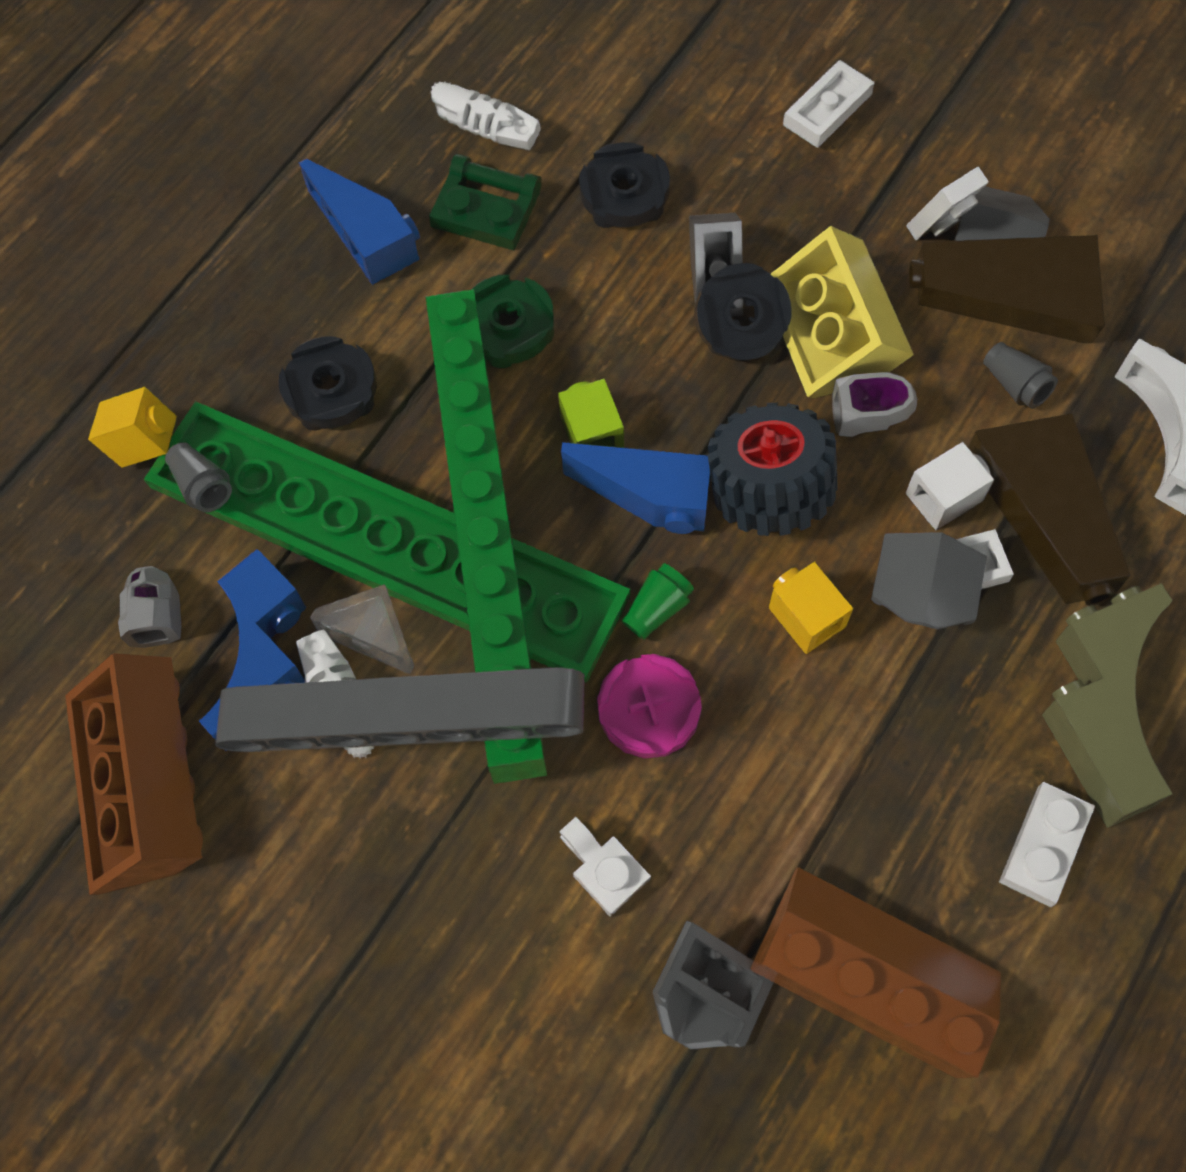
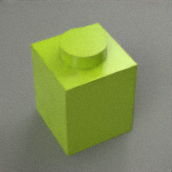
(591, 415)

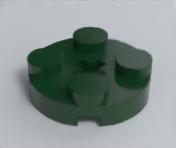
(532, 328)

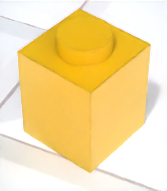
(132, 427)
(809, 606)

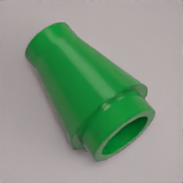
(658, 600)

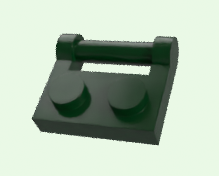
(482, 214)

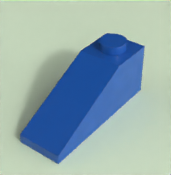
(364, 222)
(653, 485)

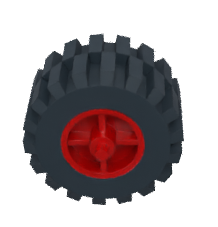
(773, 468)

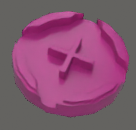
(649, 706)

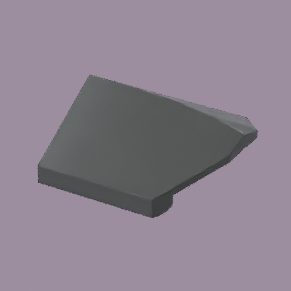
(1002, 217)
(929, 579)
(708, 992)

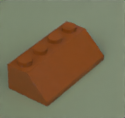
(132, 773)
(882, 975)

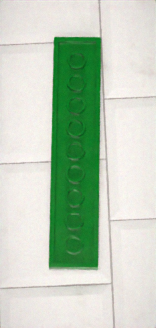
(388, 537)

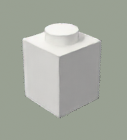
(950, 485)

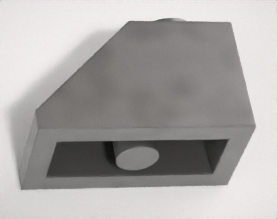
(713, 246)

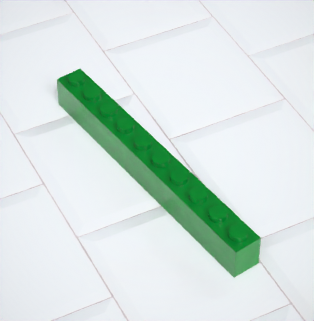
(481, 513)

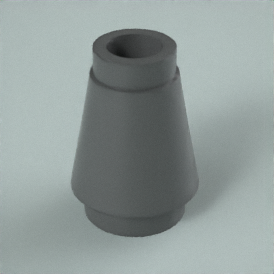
(1021, 376)
(198, 478)

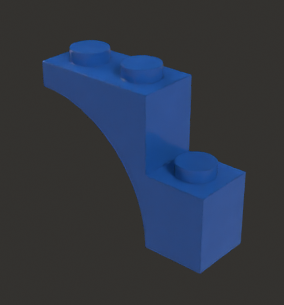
(263, 607)

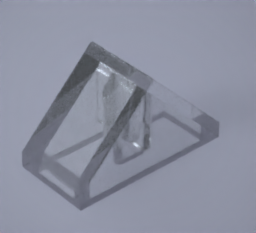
(367, 625)

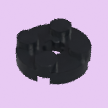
(624, 207)
(757, 289)
(332, 407)

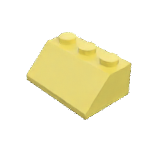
(839, 313)

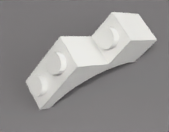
(1162, 386)

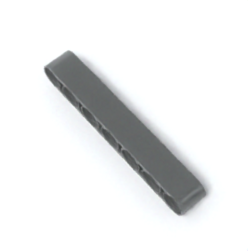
(402, 710)

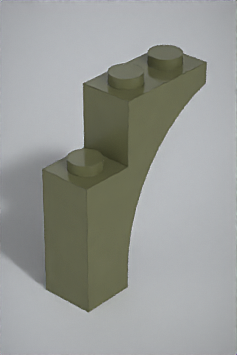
(1098, 712)

